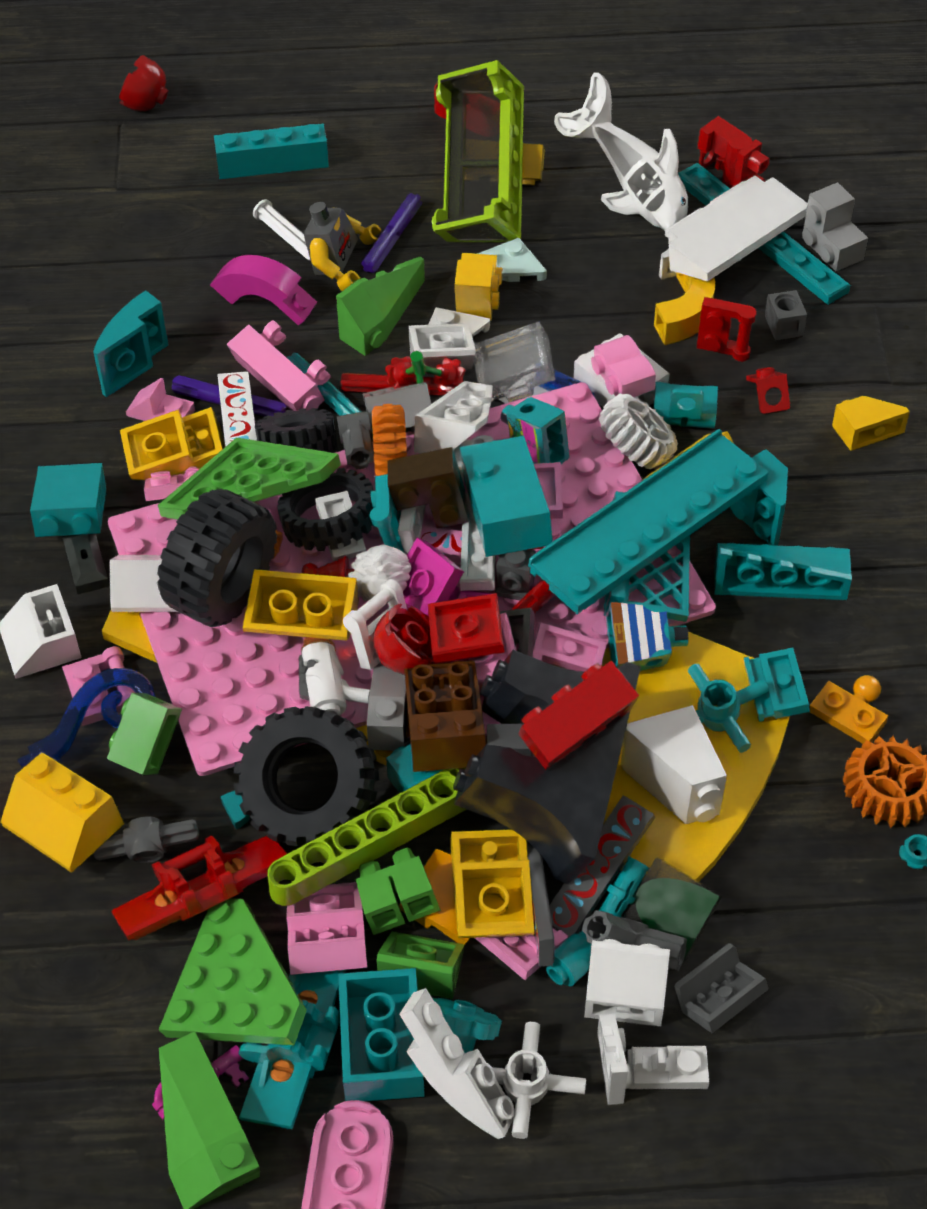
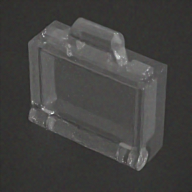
(515, 362)

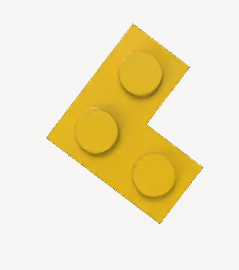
(477, 284)

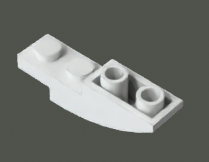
(457, 1076)

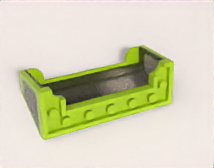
(481, 155)

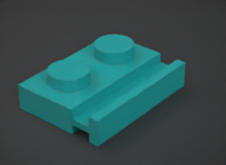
(784, 682)

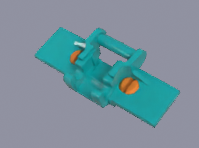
(286, 1069)

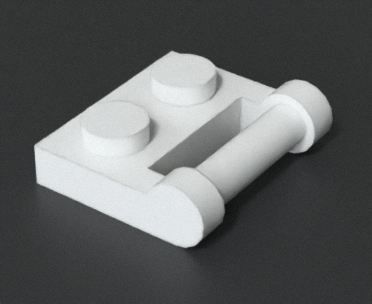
(363, 635)

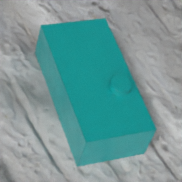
(506, 496)

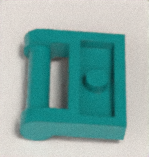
(385, 514)

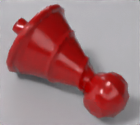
(336, 568)

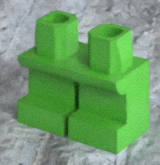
(379, 886)

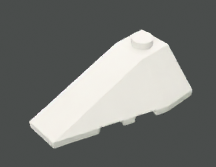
(452, 417)

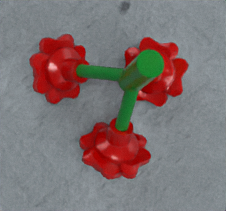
(405, 373)

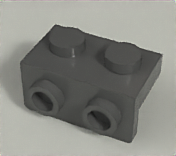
(719, 989)

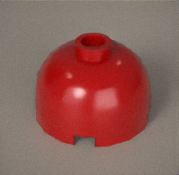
(144, 86)
(403, 639)

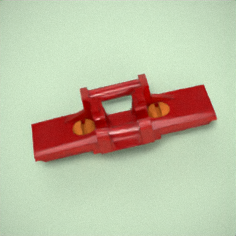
(180, 899)

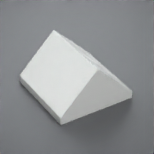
(442, 342)
(135, 584)

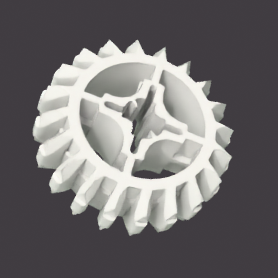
(638, 431)

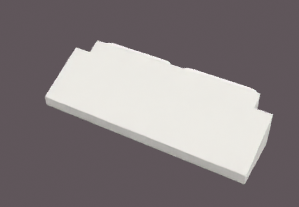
(732, 227)

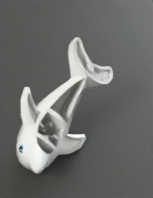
(647, 177)

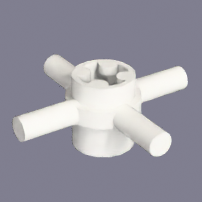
(528, 1093)

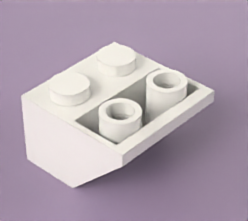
(39, 632)
(627, 982)

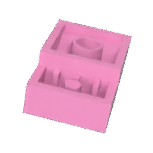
(327, 931)

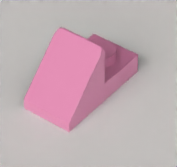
(154, 402)

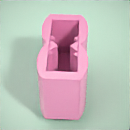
(623, 367)

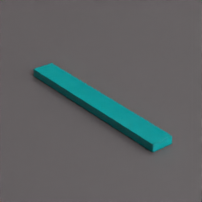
(780, 249)

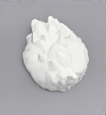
(377, 567)

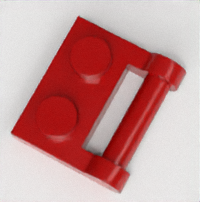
(716, 327)

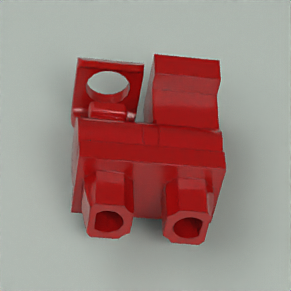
(732, 151)

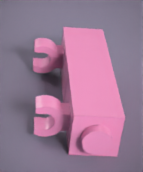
(275, 371)

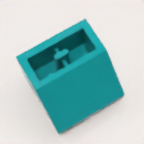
(766, 504)

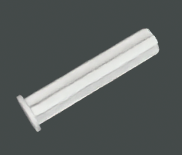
(266, 213)

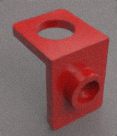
(768, 378)

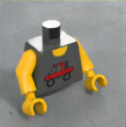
(331, 240)

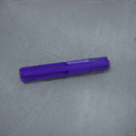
(391, 233)
(210, 393)

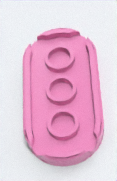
(349, 1159)

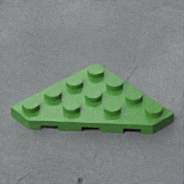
(254, 472)
(234, 984)

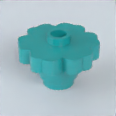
(469, 1022)

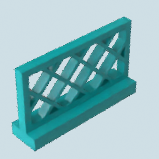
(621, 592)

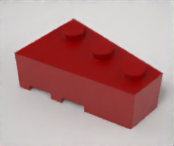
(577, 713)

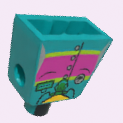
(541, 426)

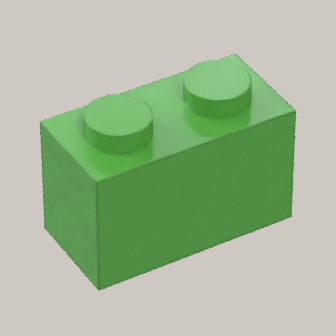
(143, 733)

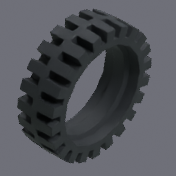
(333, 529)

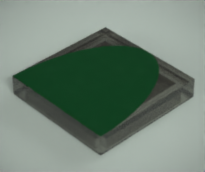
(673, 903)

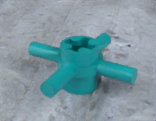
(728, 704)

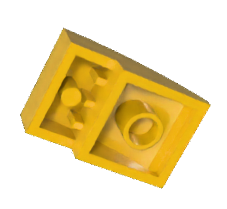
(171, 443)
(491, 884)

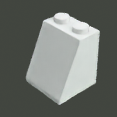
(676, 763)

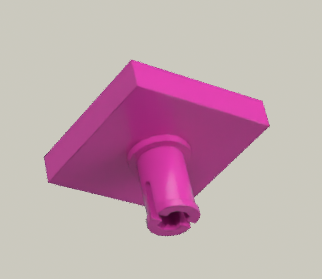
(432, 577)

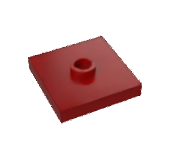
(465, 628)

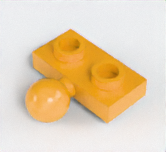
(849, 711)

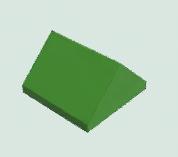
(435, 961)

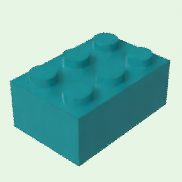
(376, 1036)

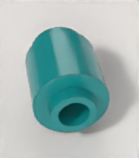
(570, 960)

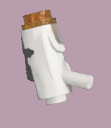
(321, 677)

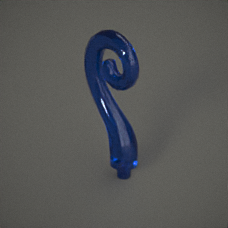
(62, 738)

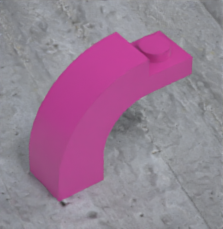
(266, 279)

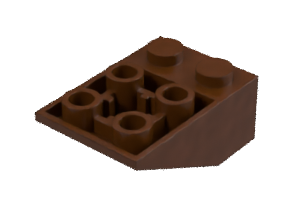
(444, 715)

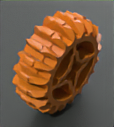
(388, 435)
(884, 790)

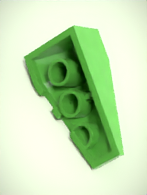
(374, 306)
(203, 1135)

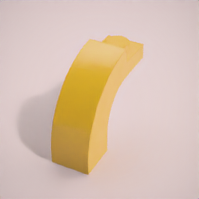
(680, 317)

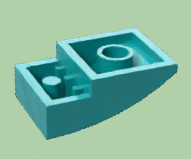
(130, 342)

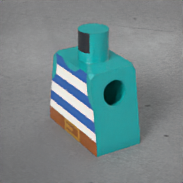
(641, 635)

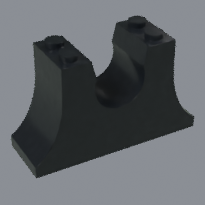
(550, 808)

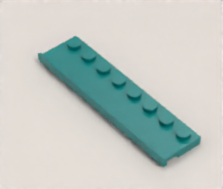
(646, 521)

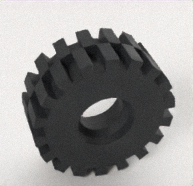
(300, 429)

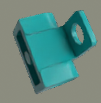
(686, 404)

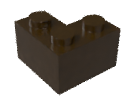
(430, 480)

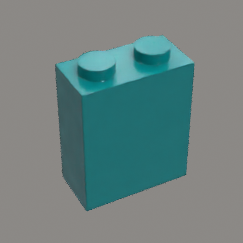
(68, 500)

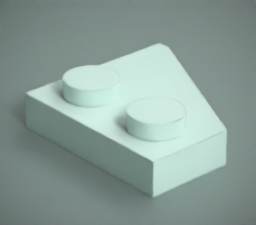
(516, 261)

